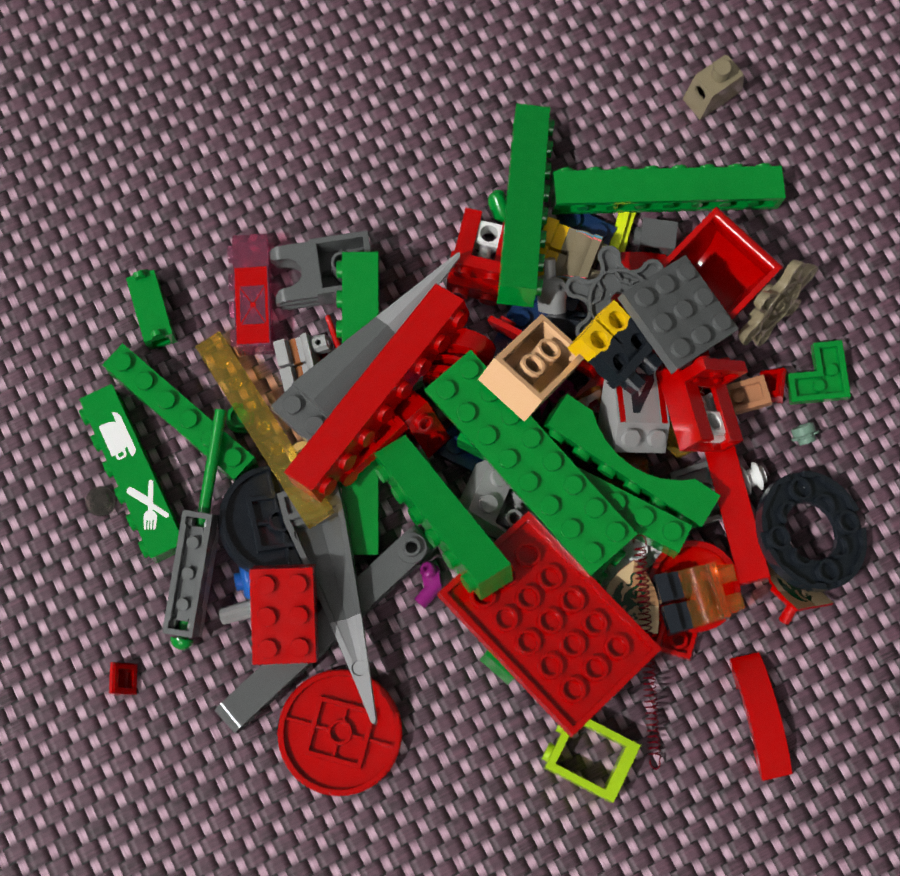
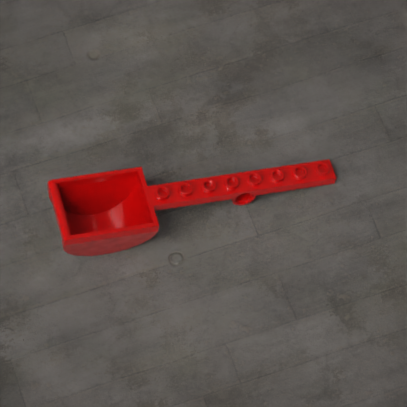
(728, 263)

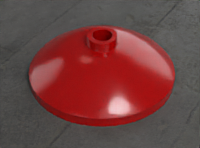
(695, 554)

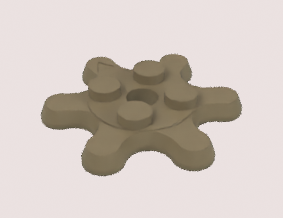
(776, 302)

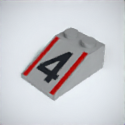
(635, 421)

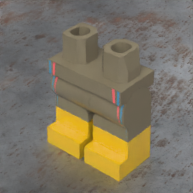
(573, 250)

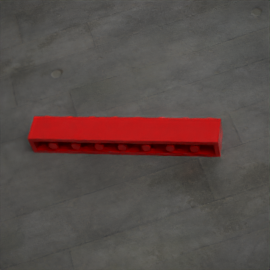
(378, 393)

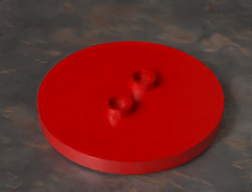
(330, 737)

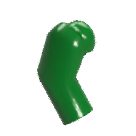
(497, 204)

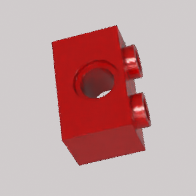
(423, 425)

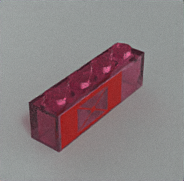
(252, 295)

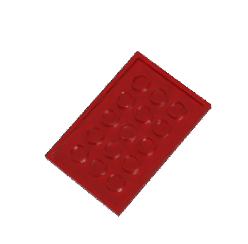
(554, 627)

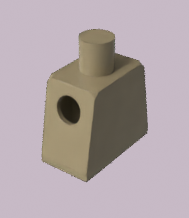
(718, 83)

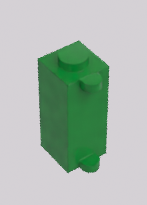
(151, 309)

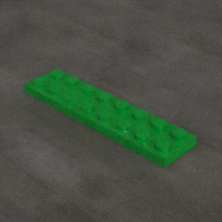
(532, 466)

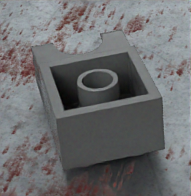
(317, 265)

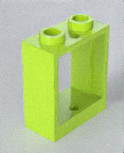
(617, 774)

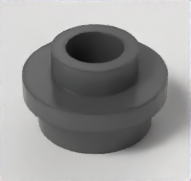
(418, 555)

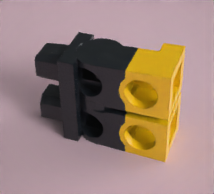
(616, 349)

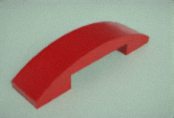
(762, 716)

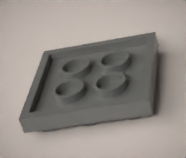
(678, 313)

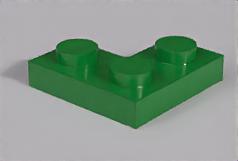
(826, 382)

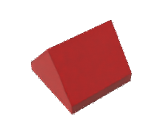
(775, 383)
(123, 678)

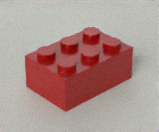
(284, 614)

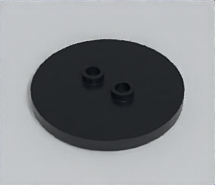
(253, 522)

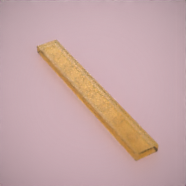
(259, 423)

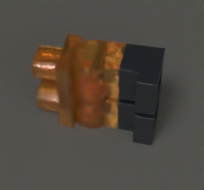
(706, 596)

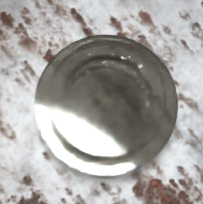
(100, 501)

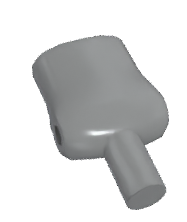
(553, 290)

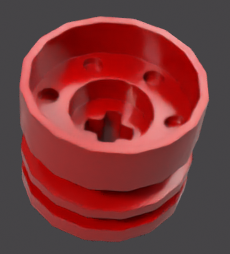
(459, 345)

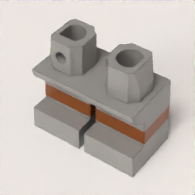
(299, 355)

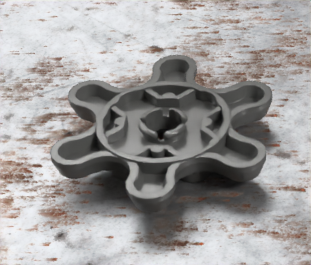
(612, 280)

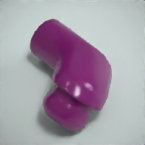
(432, 584)

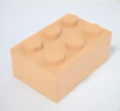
(531, 367)

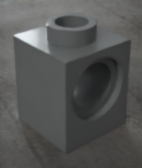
(656, 236)

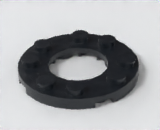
(775, 540)

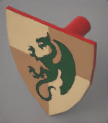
(623, 591)
(795, 598)

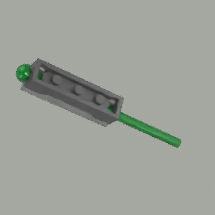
(195, 555)

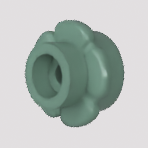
(804, 433)

